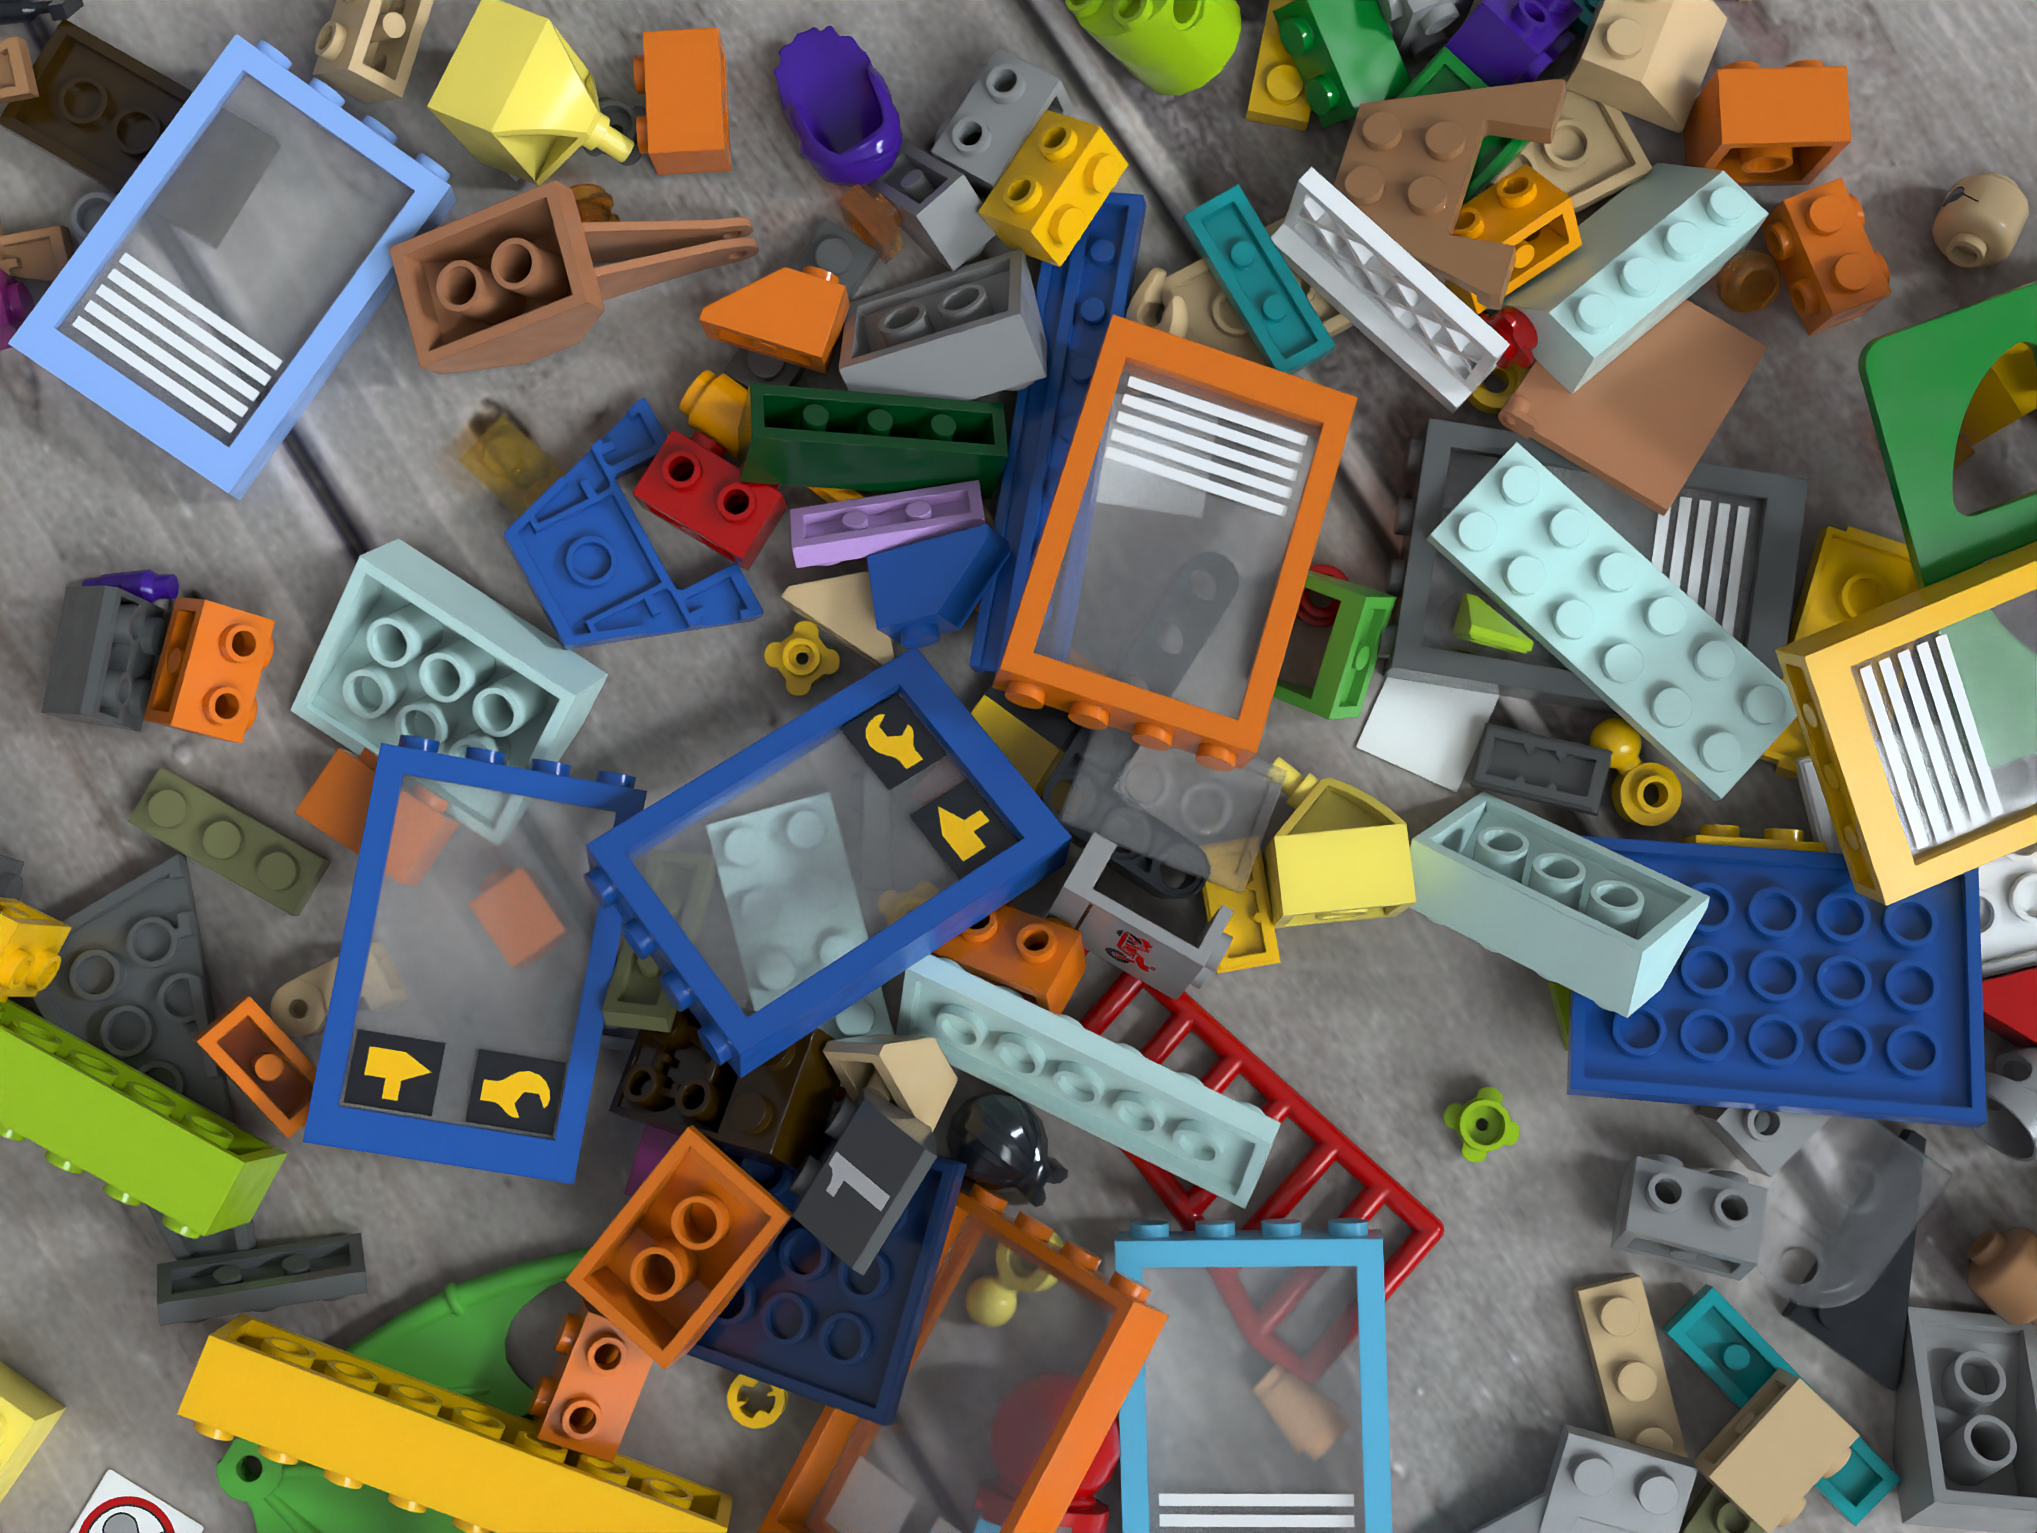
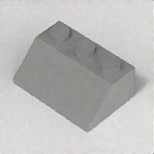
(948, 334)

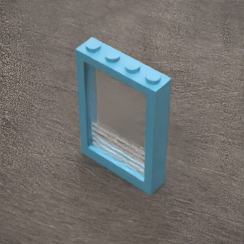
(1262, 1383)

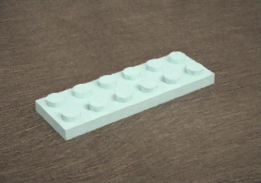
(1616, 622)
(1088, 1079)

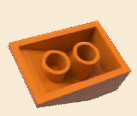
(680, 1248)

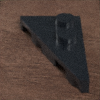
(1872, 1327)

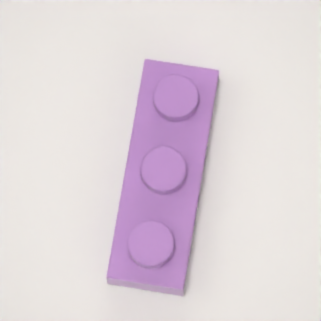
(882, 522)

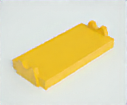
(1845, 578)

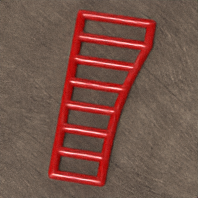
(1281, 1103)

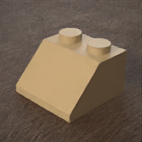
(1648, 57)

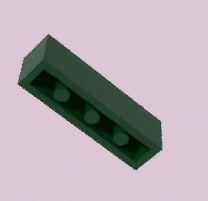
(868, 440)

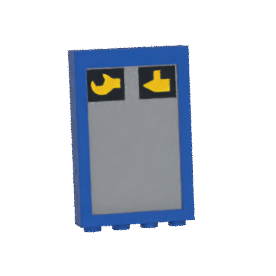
(824, 860)
(471, 965)

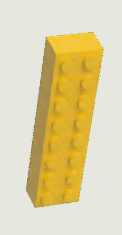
(426, 1442)

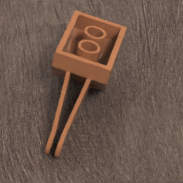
(524, 278)

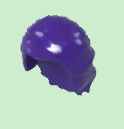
(838, 108)

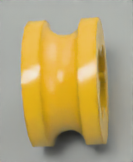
(765, 1415)

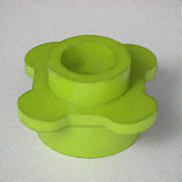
(1499, 1129)

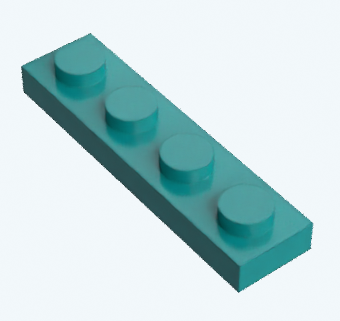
(1741, 1363)

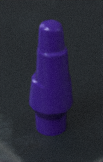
(140, 583)

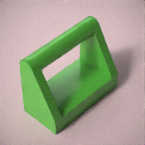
(1349, 653)

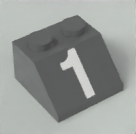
(862, 1177)

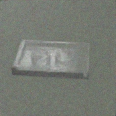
(1174, 806)

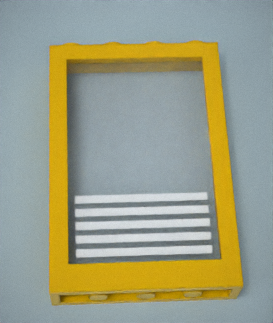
(1926, 726)

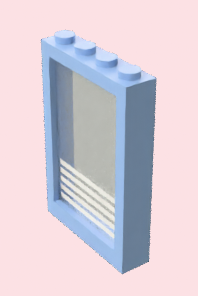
(236, 265)

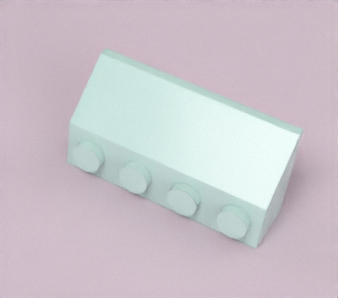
(1634, 267)
(1554, 901)

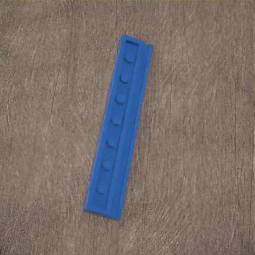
(1075, 314)

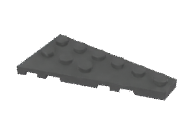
(141, 993)

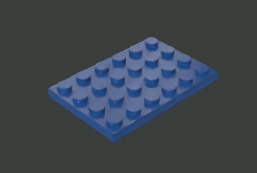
(1799, 996)

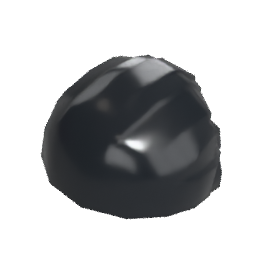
(1003, 1146)

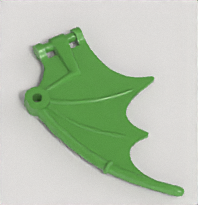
(445, 1340)

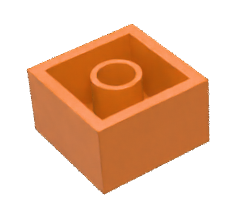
(1770, 122)

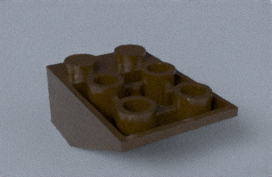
(765, 1116)

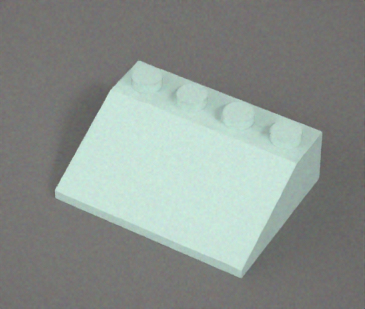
(441, 664)

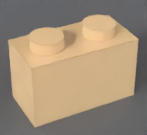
(1777, 1451)

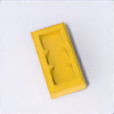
(1250, 924)

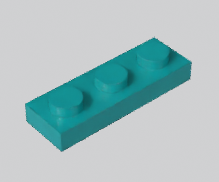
(1258, 282)

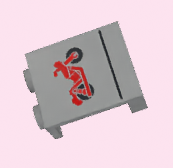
(1129, 938)

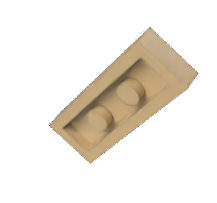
(1628, 1363)

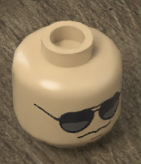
(1980, 218)

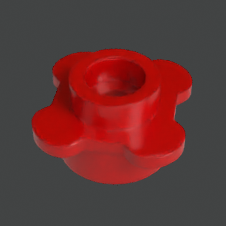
(1518, 332)

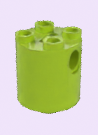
(1164, 42)

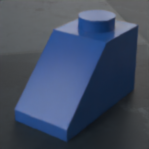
(934, 583)

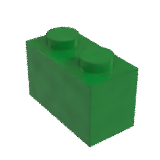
(1341, 54)

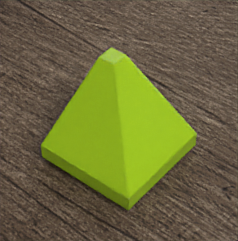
(1485, 626)

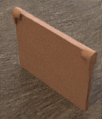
(1647, 410)

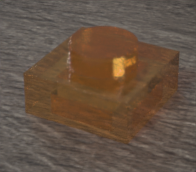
(873, 221)

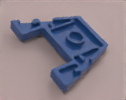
(595, 561)

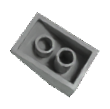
(1967, 1422)

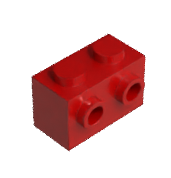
(710, 499)

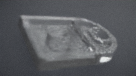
(1850, 1204)

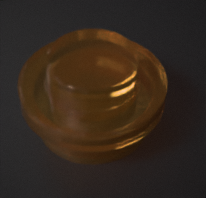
(1749, 281)

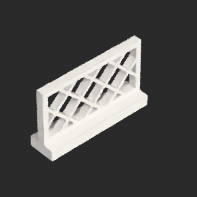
(1386, 293)

